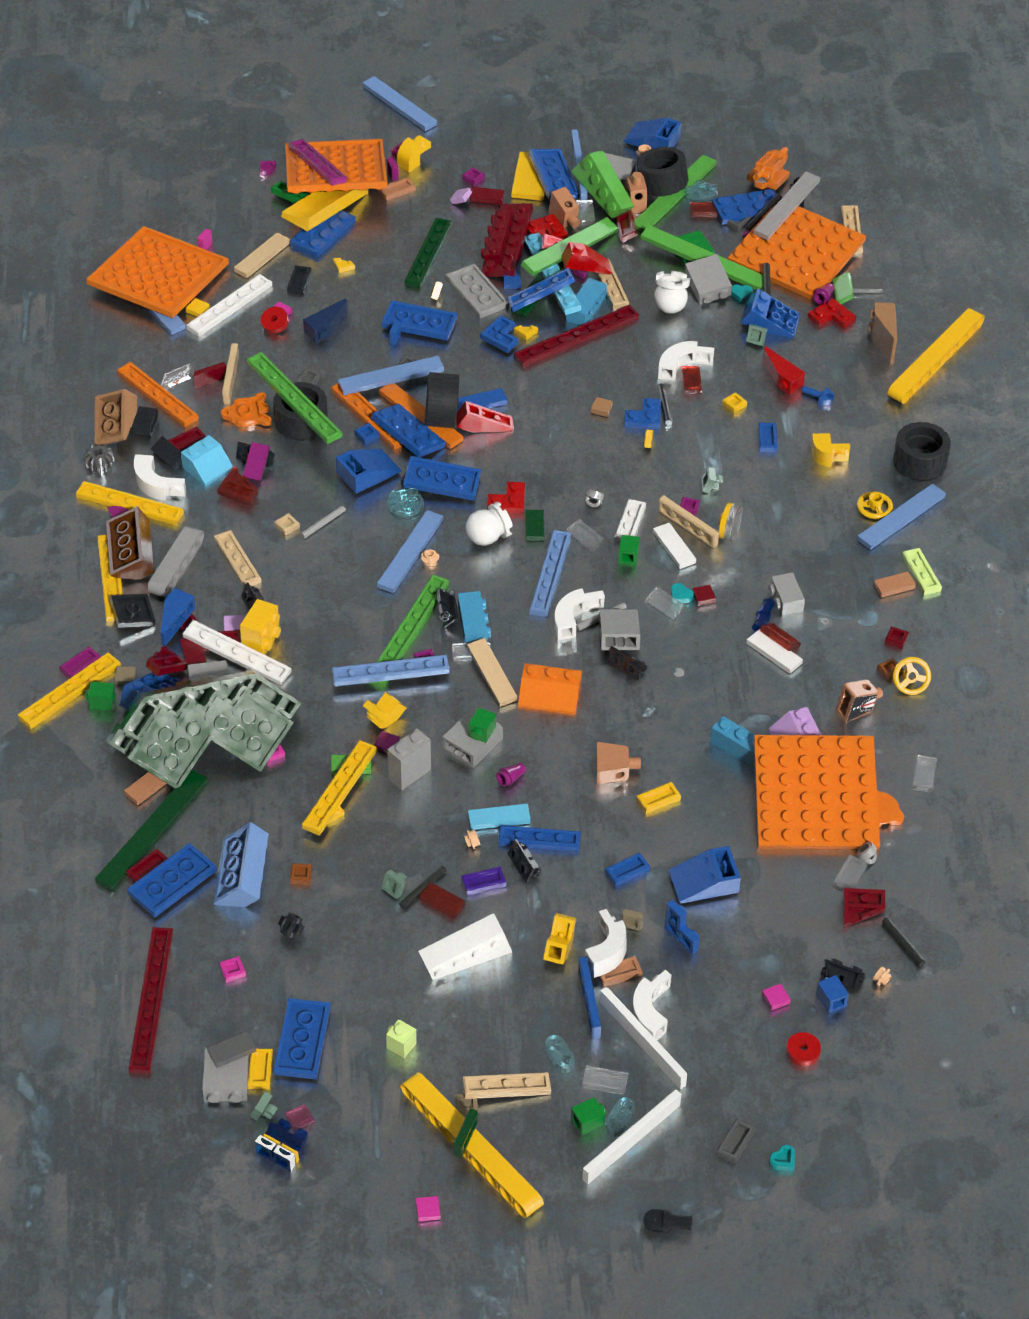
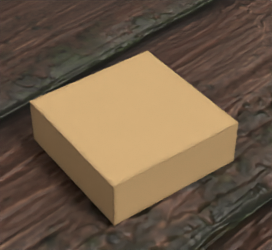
(287, 524)

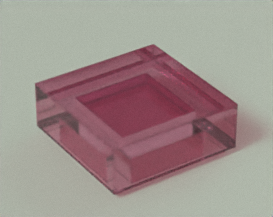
(300, 1118)

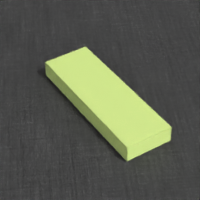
(921, 571)

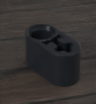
(145, 421)

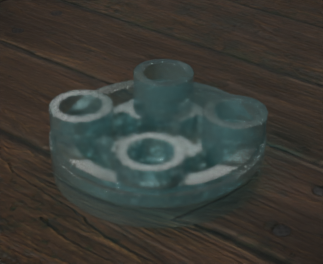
(701, 192)
(405, 503)

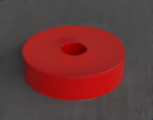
(274, 326)
(800, 1056)

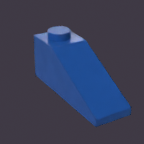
(177, 609)

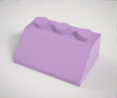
(795, 723)

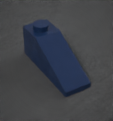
(323, 323)

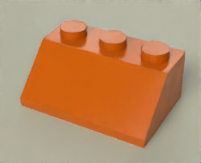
(550, 689)

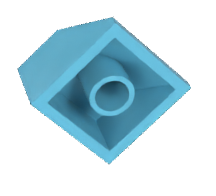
(206, 460)

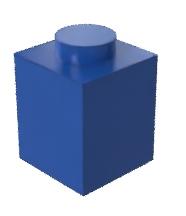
(832, 993)

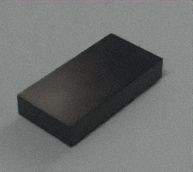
(299, 279)
(167, 452)

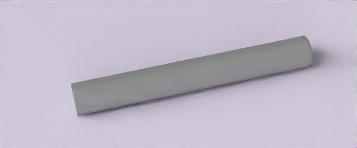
(322, 522)
(595, 619)

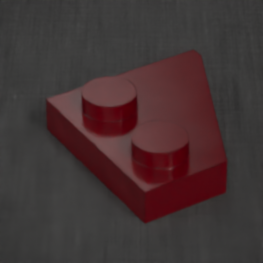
(165, 662)
(862, 904)

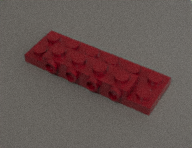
(505, 239)

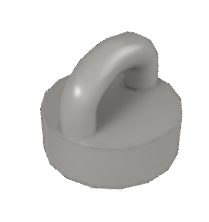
(595, 495)
(866, 851)

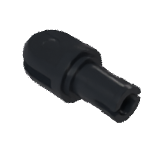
(664, 1221)

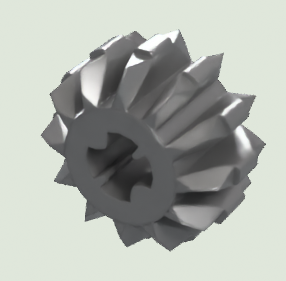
(99, 458)

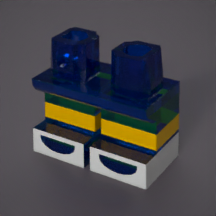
(282, 1145)

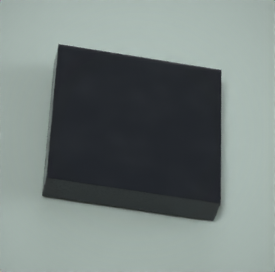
(132, 610)

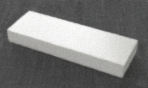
(630, 519)
(674, 545)
(773, 651)

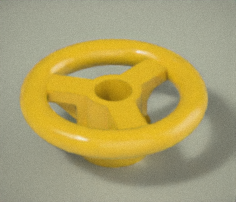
(874, 502)
(909, 668)

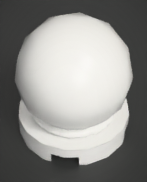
(671, 293)
(487, 525)

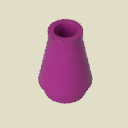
(823, 294)
(508, 775)

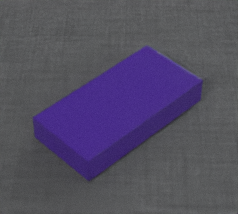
(483, 881)

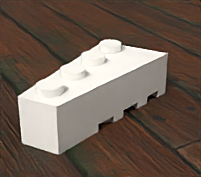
(466, 948)

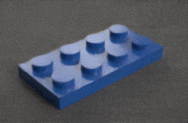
(553, 171)
(742, 205)
(323, 235)
(420, 320)
(408, 430)
(442, 478)
(172, 880)
(302, 1038)

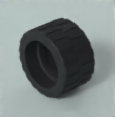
(663, 170)
(442, 400)
(289, 422)
(923, 436)

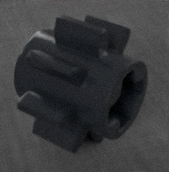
(291, 925)

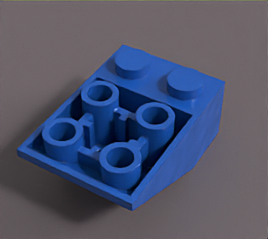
(655, 133)
(771, 314)
(365, 468)
(145, 684)
(706, 876)

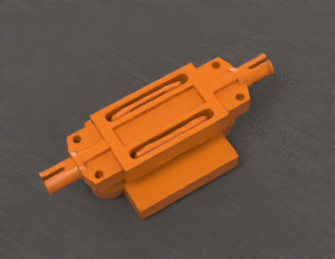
(769, 170)

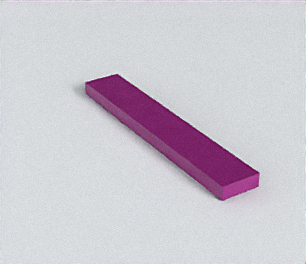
(317, 162)

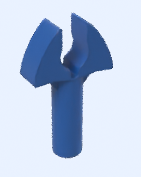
(824, 397)

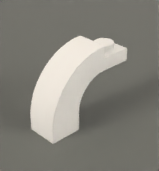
(683, 354)
(153, 484)
(571, 606)
(612, 951)
(643, 998)

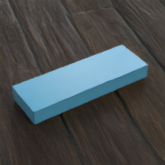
(498, 816)

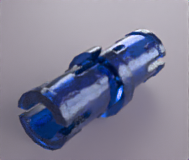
(763, 614)

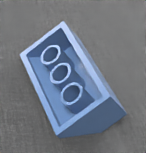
(241, 867)

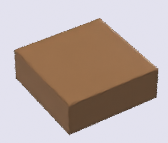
(601, 406)

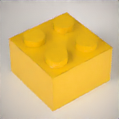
(260, 626)

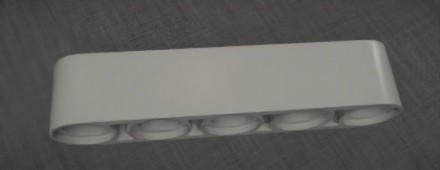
(175, 561)

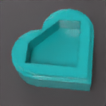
(741, 293)
(682, 593)
(783, 1158)

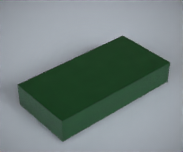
(534, 525)
(465, 1133)

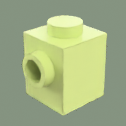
(401, 1038)

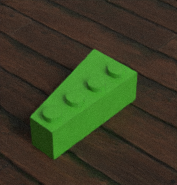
(603, 183)

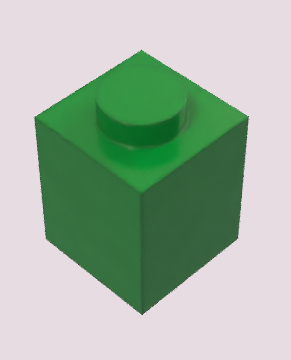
(629, 550)
(101, 696)
(482, 725)
(588, 1116)

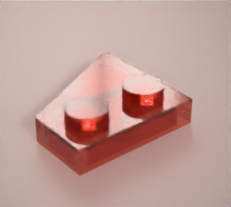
(238, 488)

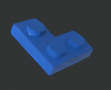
(498, 336)
(647, 417)
(676, 925)

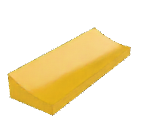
(320, 206)

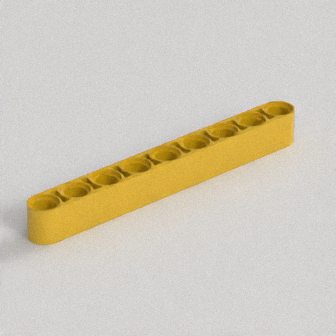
(935, 356)
(478, 1152)

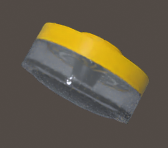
(730, 521)

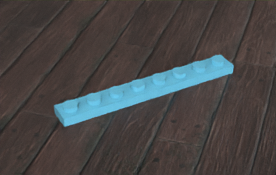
(565, 295)

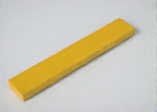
(111, 497)
(110, 584)
(68, 691)
(339, 787)

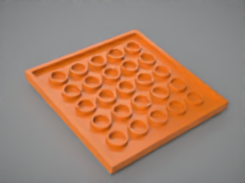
(358, 160)
(801, 253)
(157, 271)
(816, 792)

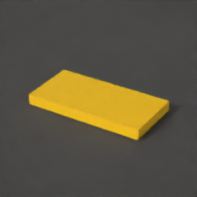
(526, 181)

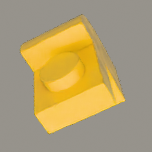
(409, 152)
(825, 452)
(385, 711)
(561, 939)

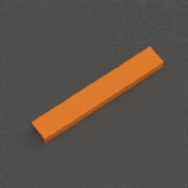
(157, 394)
(396, 395)
(364, 411)

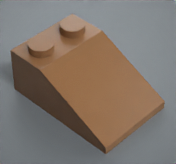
(884, 329)
(114, 416)

